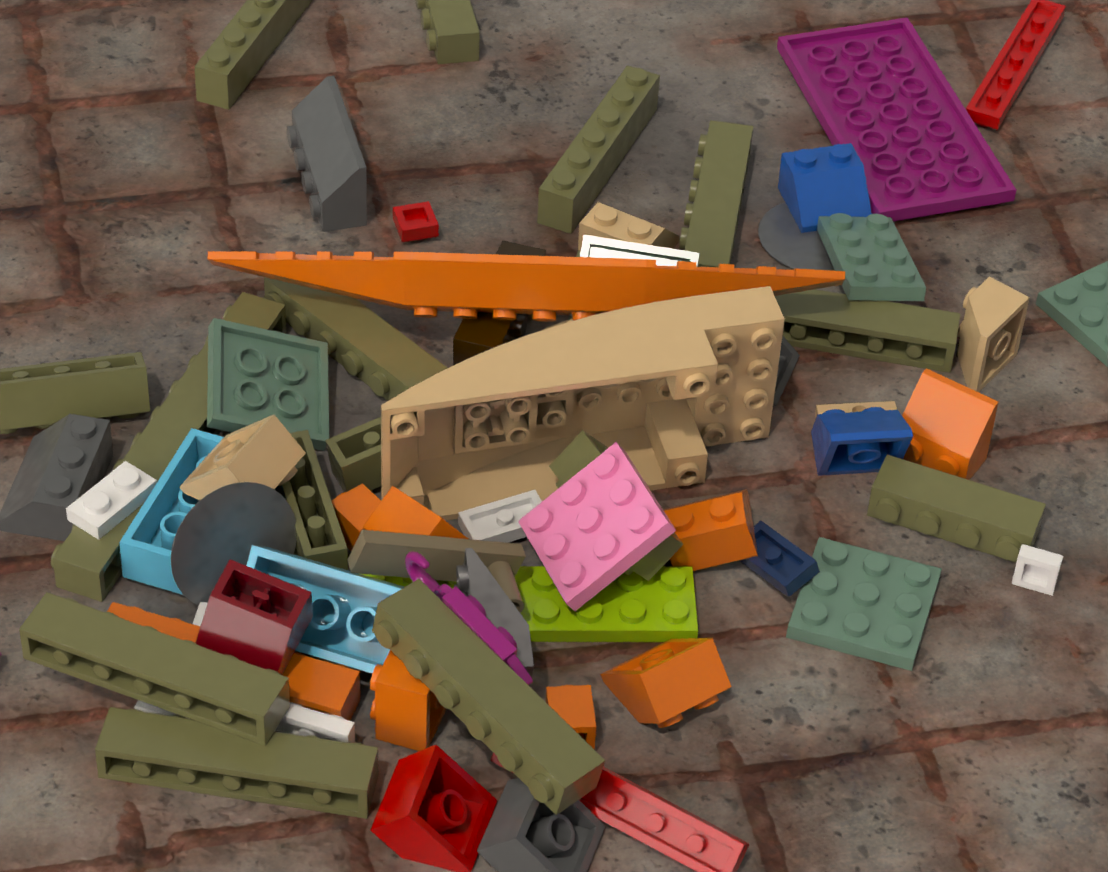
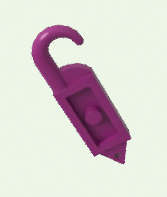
(471, 613)

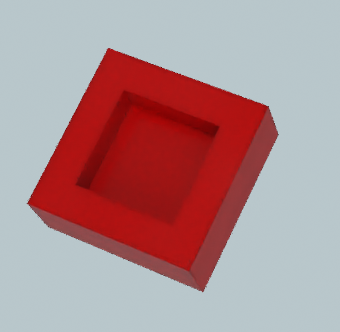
(415, 221)

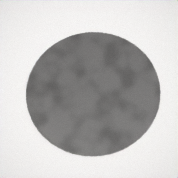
(788, 245)
(225, 529)

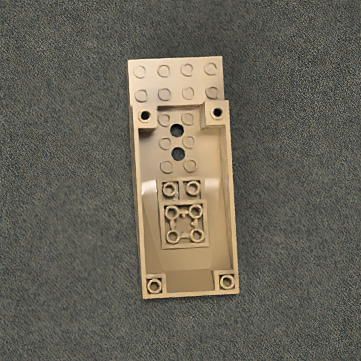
(641, 376)

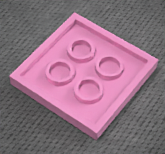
(596, 526)

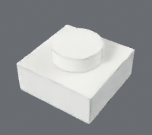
(1037, 569)

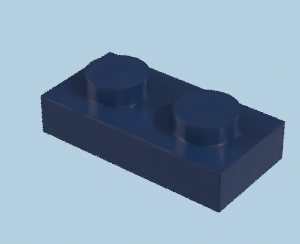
(780, 561)

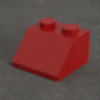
(434, 811)

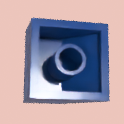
(823, 184)
(858, 440)

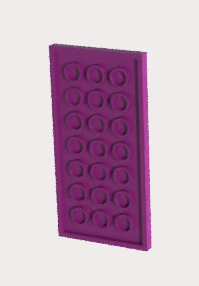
(900, 114)

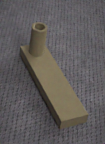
(386, 552)

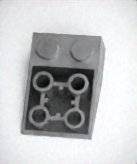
(476, 580)

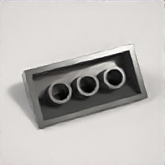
(329, 158)

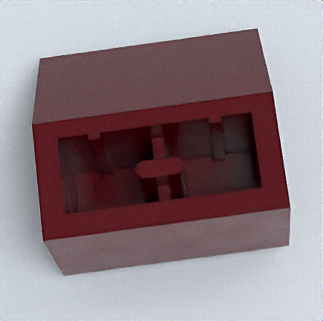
(255, 617)

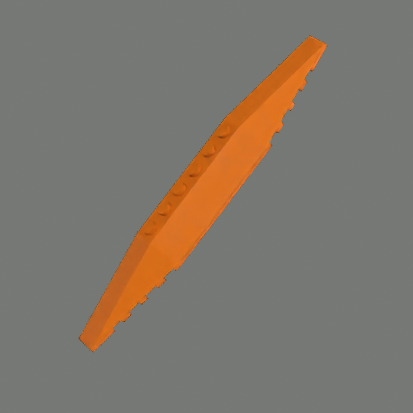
(512, 282)

